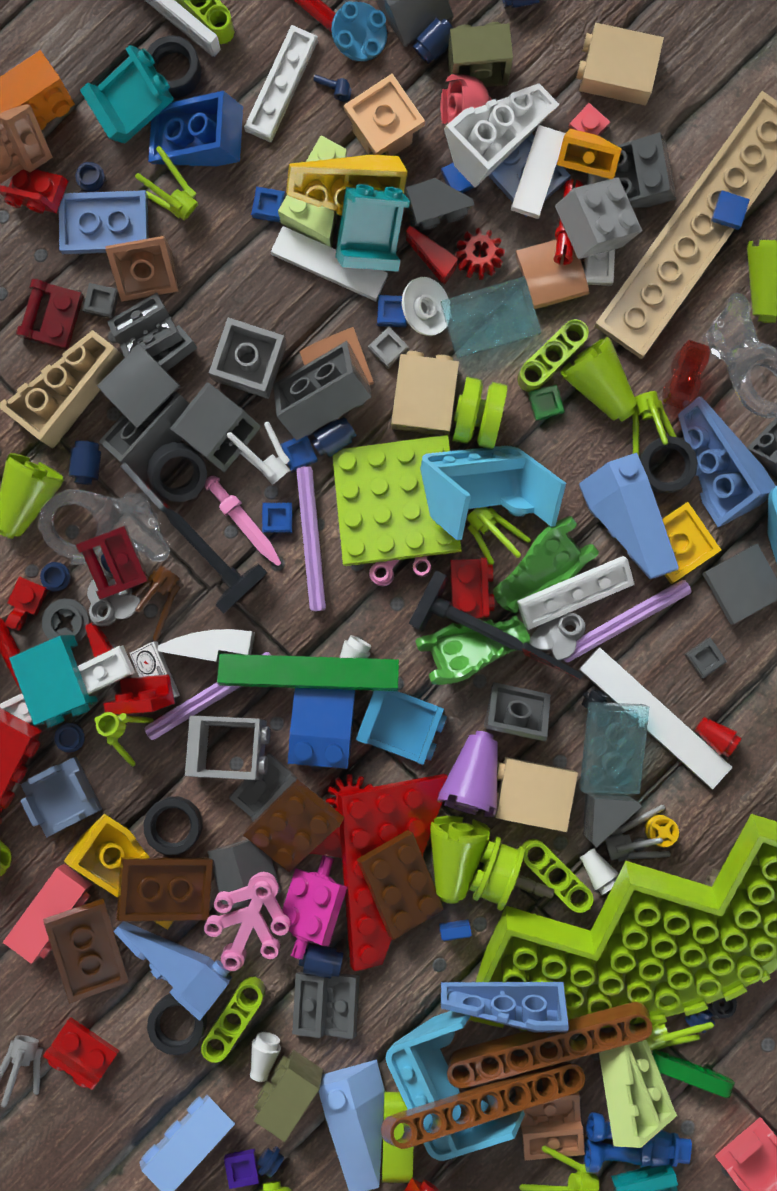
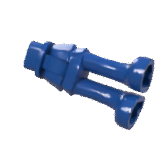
(659, 1151)

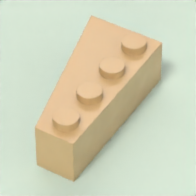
(63, 390)

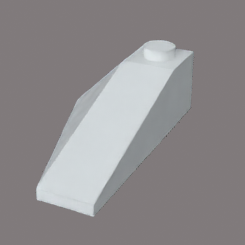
(490, 133)

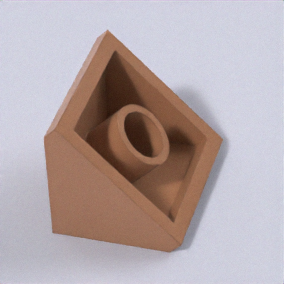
(142, 268)

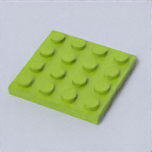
(385, 503)

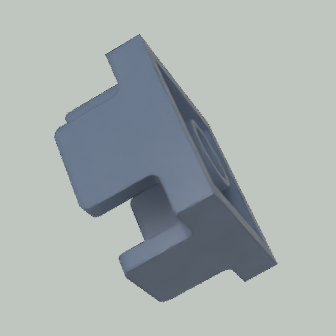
(59, 797)

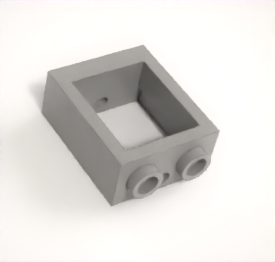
(198, 743)

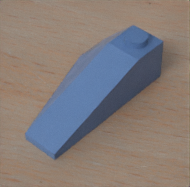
(727, 471)
(627, 507)
(515, 1004)

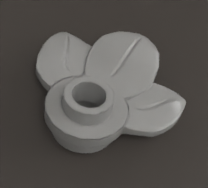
(119, 605)
(555, 637)

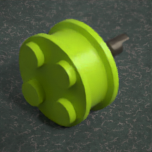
(501, 875)

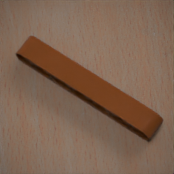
(538, 1056)
(470, 1104)

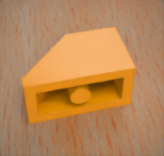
(589, 154)

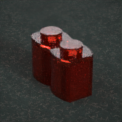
(686, 371)

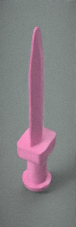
(231, 506)

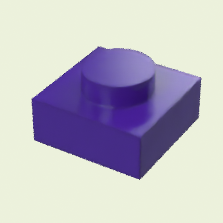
(242, 1168)

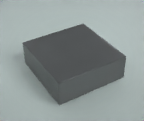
(100, 301)
(705, 658)

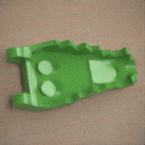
(548, 562)
(464, 652)

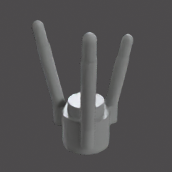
(622, 848)
(21, 1052)

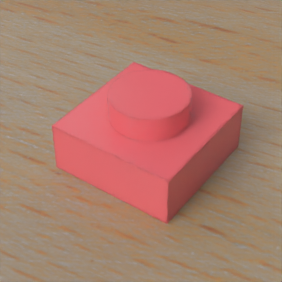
(590, 121)

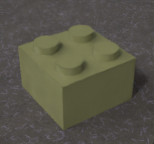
(481, 52)
(289, 1094)

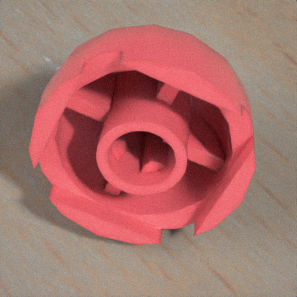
(462, 93)

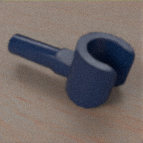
(341, 87)

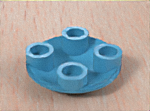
(359, 31)

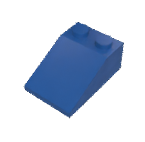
(198, 131)
(321, 727)

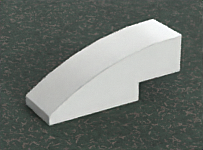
(210, 644)

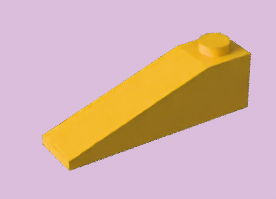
(326, 180)
(100, 852)

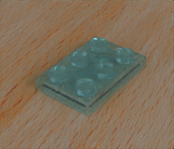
(490, 317)
(614, 748)

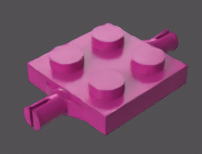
(313, 906)

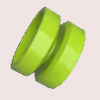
(479, 412)

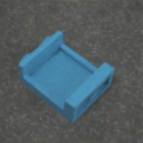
(402, 725)

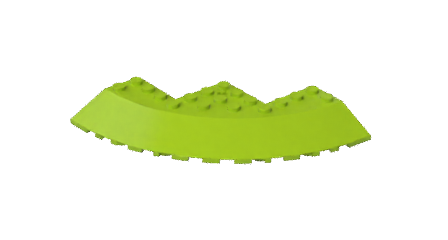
(654, 938)

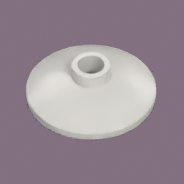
(422, 306)

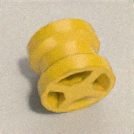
(668, 833)

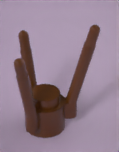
(161, 582)

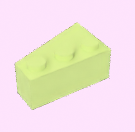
(306, 218)
(634, 1094)

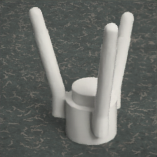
(272, 467)

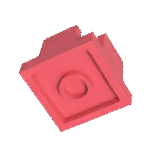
(752, 1158)

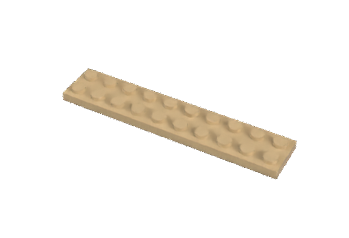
(690, 237)

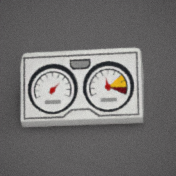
(152, 662)

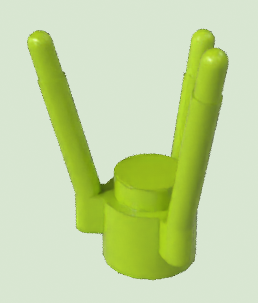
(179, 202)
(650, 408)
(485, 519)
(114, 727)
(661, 1038)
(577, 1181)

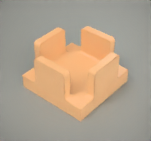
(384, 118)

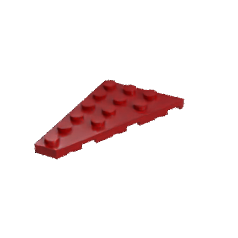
(369, 821)

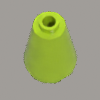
(763, 279)
(602, 380)
(24, 493)
(456, 855)

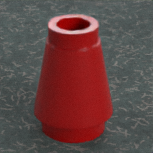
(718, 736)

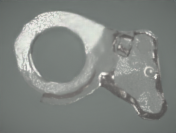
(736, 342)
(110, 513)

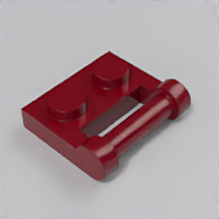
(59, 316)
(120, 557)

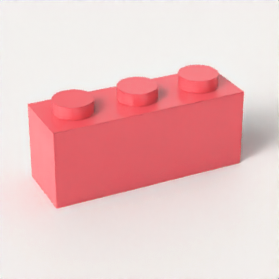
(59, 894)

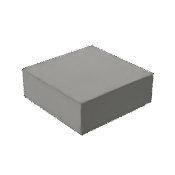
(388, 347)

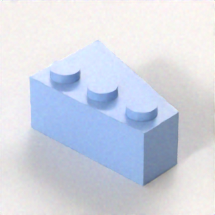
(185, 1144)

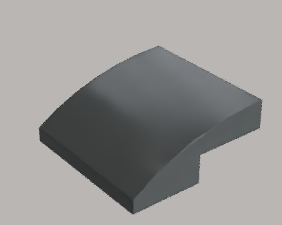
(146, 325)
(138, 386)
(743, 584)
(257, 795)
(326, 1005)

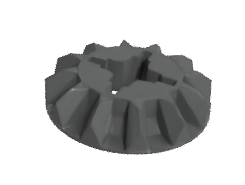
(52, 620)

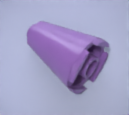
(473, 777)

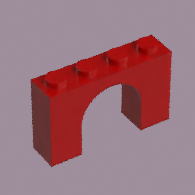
(17, 744)

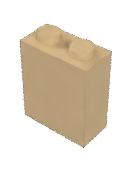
(619, 63)
(424, 393)
(535, 794)

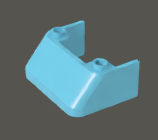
(488, 478)
(422, 1079)

